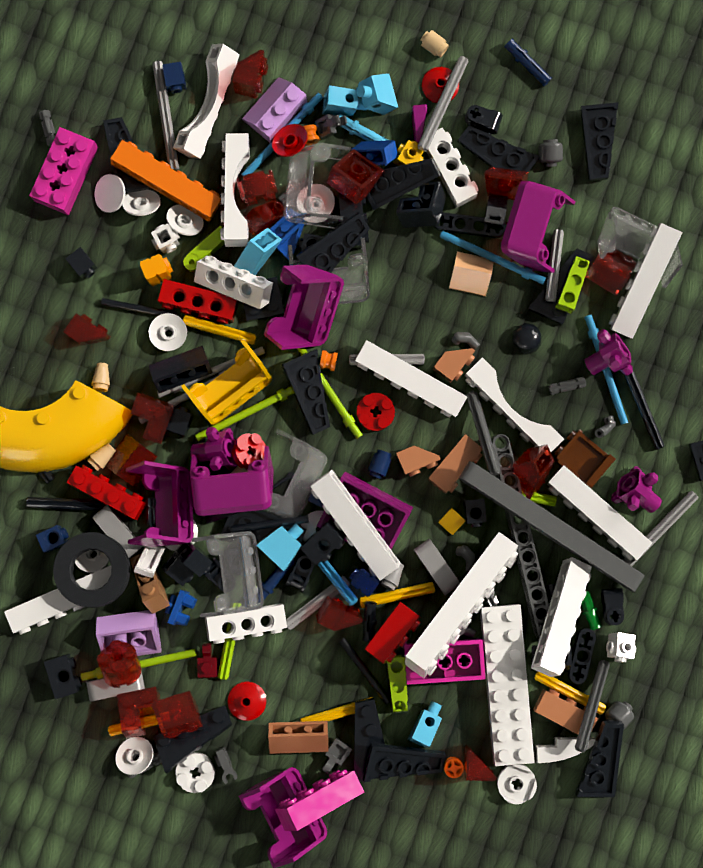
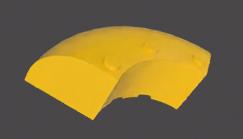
(59, 432)

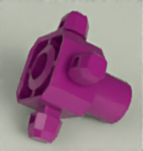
(611, 354)
(216, 449)
(636, 490)

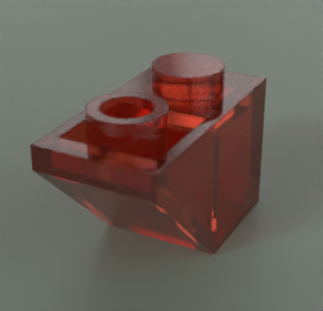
(264, 216)
(84, 331)
(337, 615)

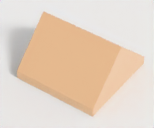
(471, 274)

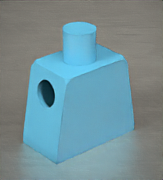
(377, 94)
(342, 101)
(282, 545)
(421, 733)

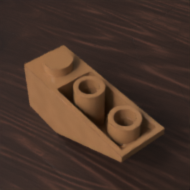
(150, 589)

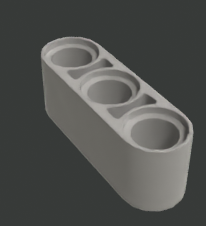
(115, 528)
(437, 567)
(99, 689)

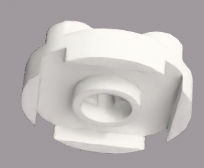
(200, 783)
(521, 794)

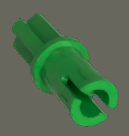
(590, 612)

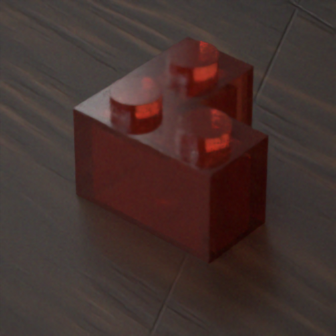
(157, 413)
(132, 709)

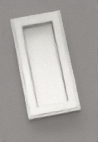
(149, 561)

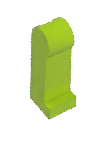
(205, 248)
(573, 285)
(398, 683)

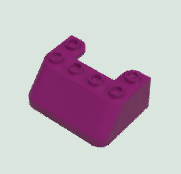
(308, 309)
(267, 796)

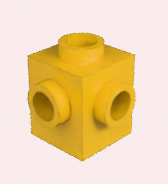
(408, 153)

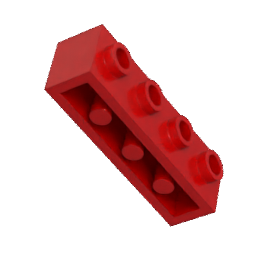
(106, 492)

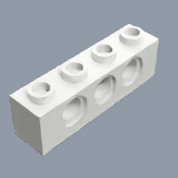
(458, 195)
(256, 295)
(277, 623)

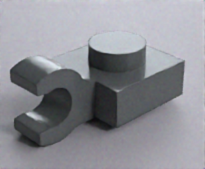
(327, 125)
(337, 754)
(222, 759)

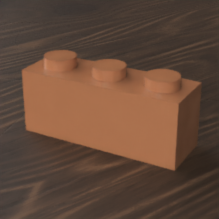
(452, 466)
(560, 711)
(298, 737)

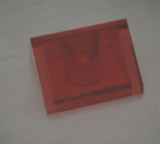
(504, 181)
(127, 454)
(475, 768)

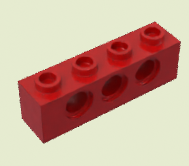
(171, 289)

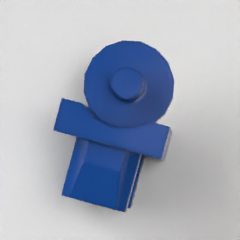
(182, 600)

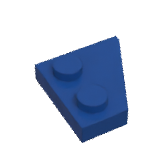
(289, 233)

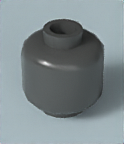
(550, 152)
(620, 712)

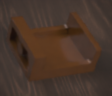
(583, 458)

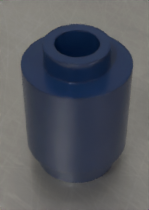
(379, 464)

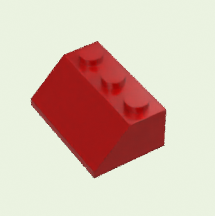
(393, 633)

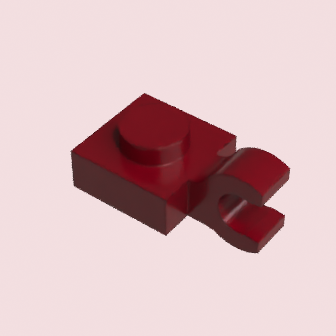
(207, 665)

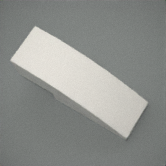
(563, 749)

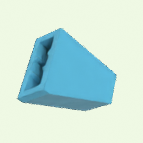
(258, 251)

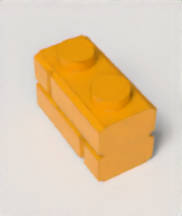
(156, 269)

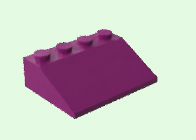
(382, 510)

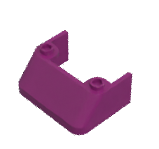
(529, 223)
(232, 491)
(172, 506)

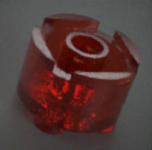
(257, 187)
(119, 664)

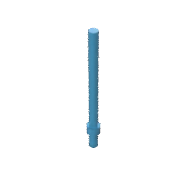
(306, 110)
(526, 272)
(607, 372)

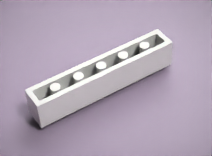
(646, 280)
(411, 378)
(599, 513)
(355, 525)
(51, 604)
(561, 617)

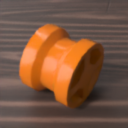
(313, 138)
(328, 360)
(453, 771)

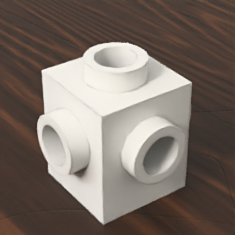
(160, 234)
(621, 647)

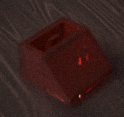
(249, 75)
(611, 271)
(533, 469)

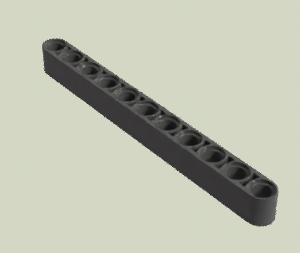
(551, 526)
(527, 545)

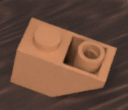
(452, 362)
(416, 458)

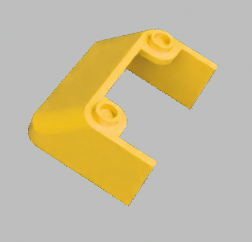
(231, 387)

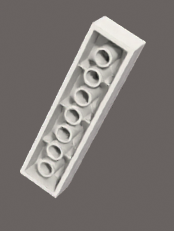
(460, 606)
(506, 685)

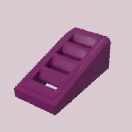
(418, 120)

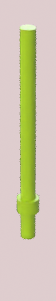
(280, 396)
(348, 420)
(146, 663)

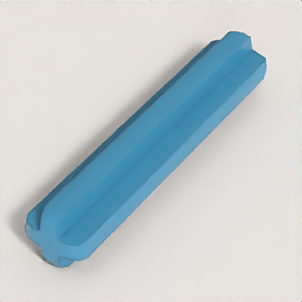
(338, 582)

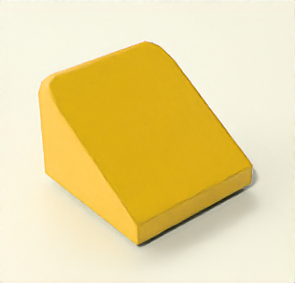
(452, 521)

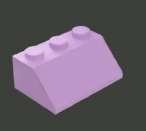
(275, 108)
(135, 628)

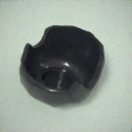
(527, 338)

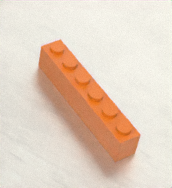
(166, 180)

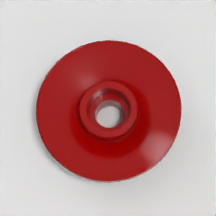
(430, 86)
(289, 140)
(254, 694)

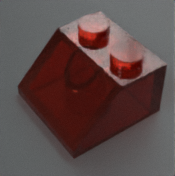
(354, 176)
(177, 714)

